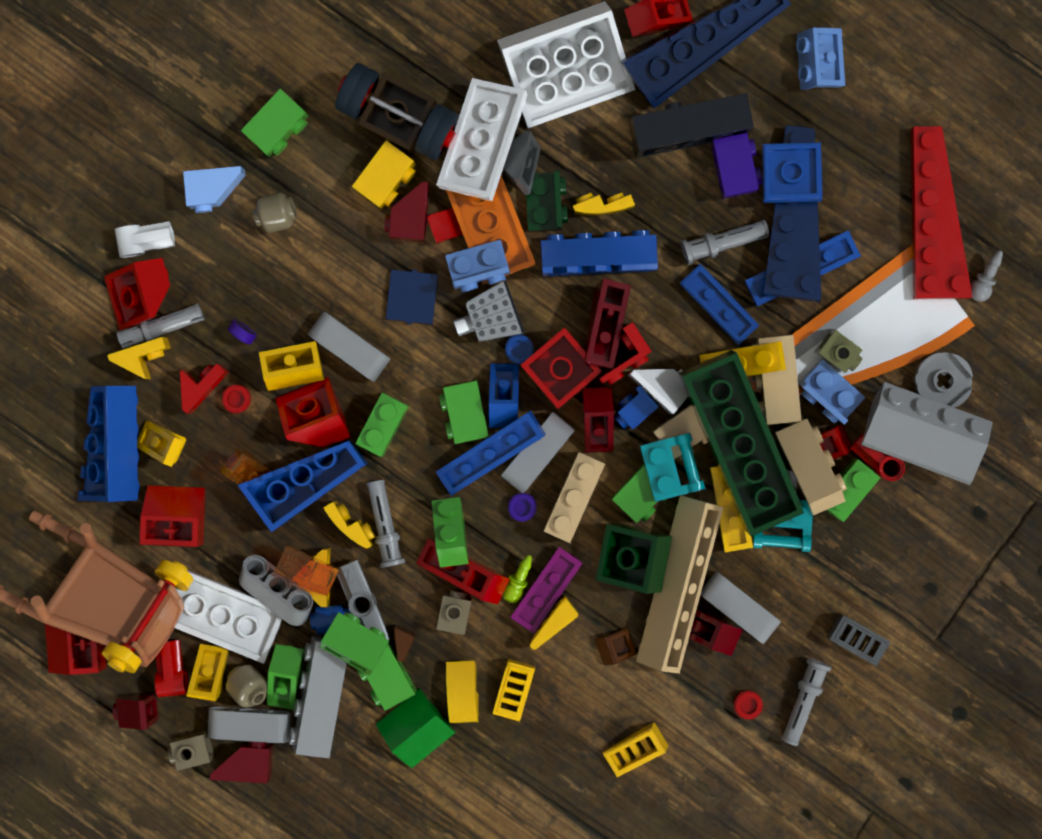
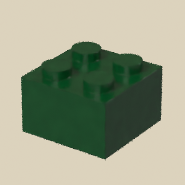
(633, 558)

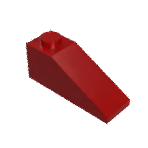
(472, 577)

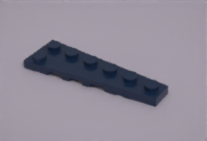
(686, 53)
(794, 242)

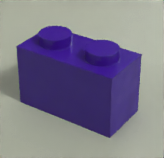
(735, 165)

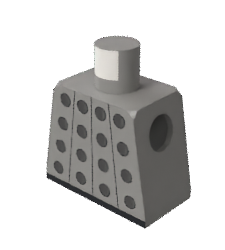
(491, 315)

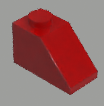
(657, 16)

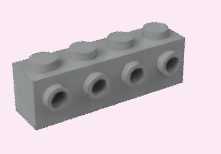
(318, 702)

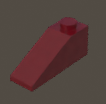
(606, 322)

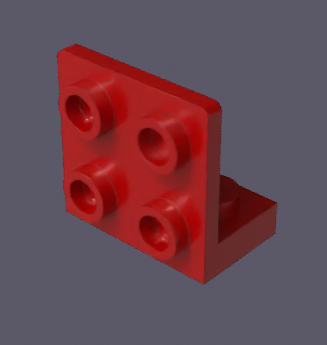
(632, 341)

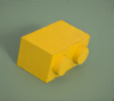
(385, 175)
(291, 366)

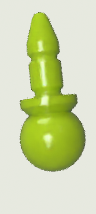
(515, 588)

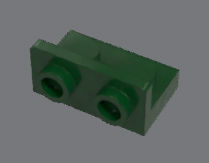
(544, 202)

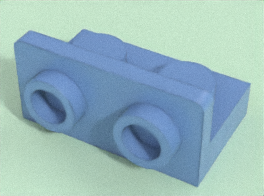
(820, 58)
(478, 265)
(831, 391)

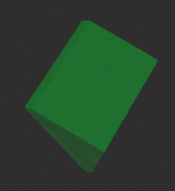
(414, 729)

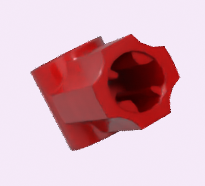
(877, 459)
(170, 675)

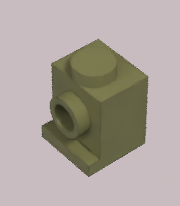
(829, 350)

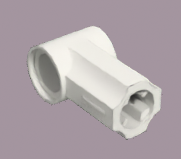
(136, 240)

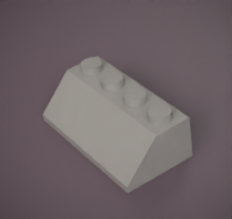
(926, 433)

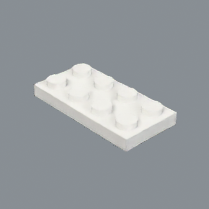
(482, 139)
(228, 618)

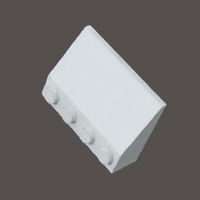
(567, 63)

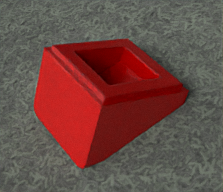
(444, 225)
(836, 441)

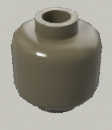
(275, 212)
(247, 686)

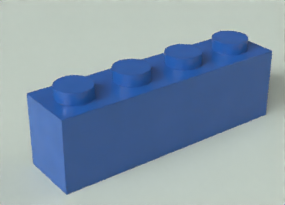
(599, 255)
(111, 446)
(295, 487)

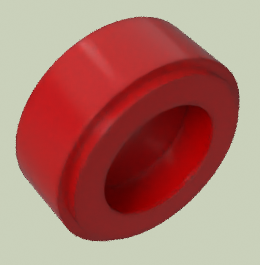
(236, 398)
(747, 704)

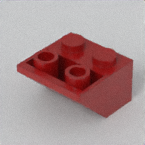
(173, 516)
(72, 653)

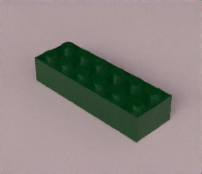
(741, 442)

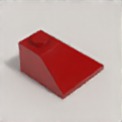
(137, 291)
(313, 415)

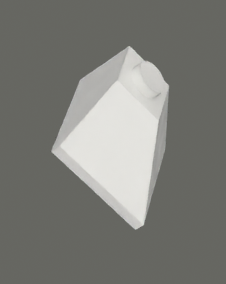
(662, 386)

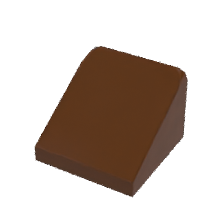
(403, 641)
(615, 647)

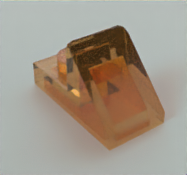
(243, 467)
(306, 571)

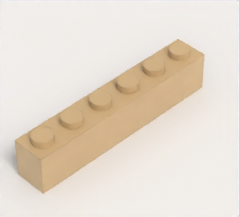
(675, 606)

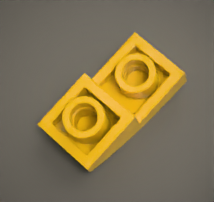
(593, 206)
(358, 532)
(461, 691)

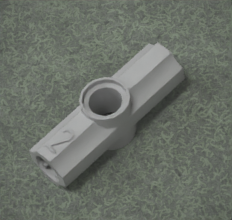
(354, 586)

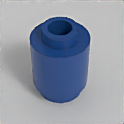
(324, 616)

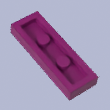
(546, 589)

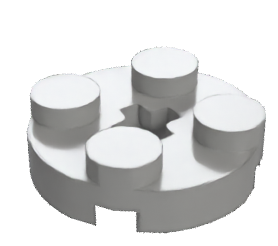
(944, 363)

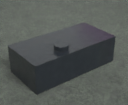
(690, 125)

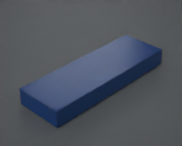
(719, 304)

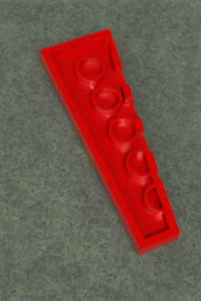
(936, 234)

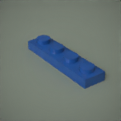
(832, 255)
(490, 453)

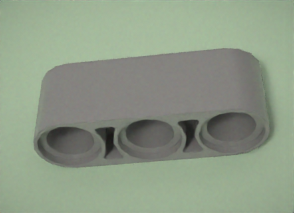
(349, 346)
(533, 459)
(278, 602)
(739, 607)
(249, 724)

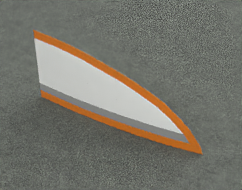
(882, 322)

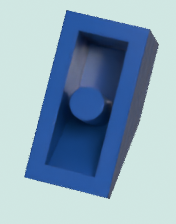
(503, 394)

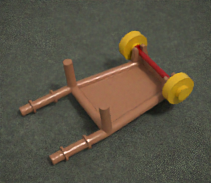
(109, 600)

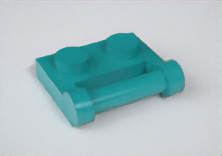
(663, 471)
(801, 522)

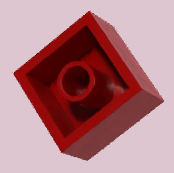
(560, 368)

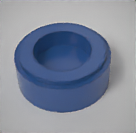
(519, 348)

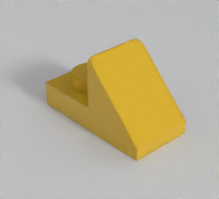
(133, 357)
(160, 443)
(208, 673)

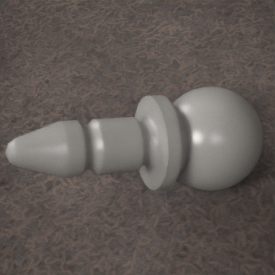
(982, 287)

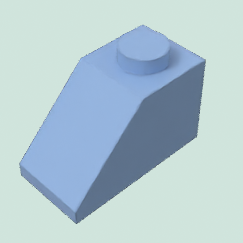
(210, 187)

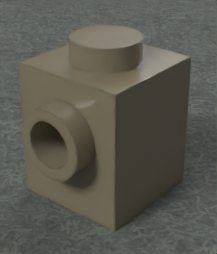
(454, 612)
(191, 750)

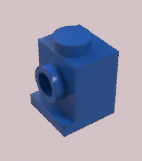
(635, 408)

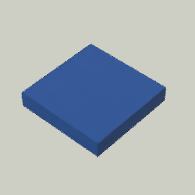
(792, 172)

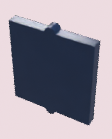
(411, 296)

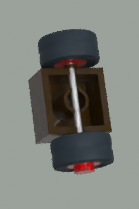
(396, 112)

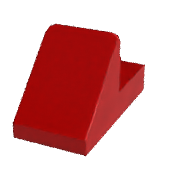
(195, 392)

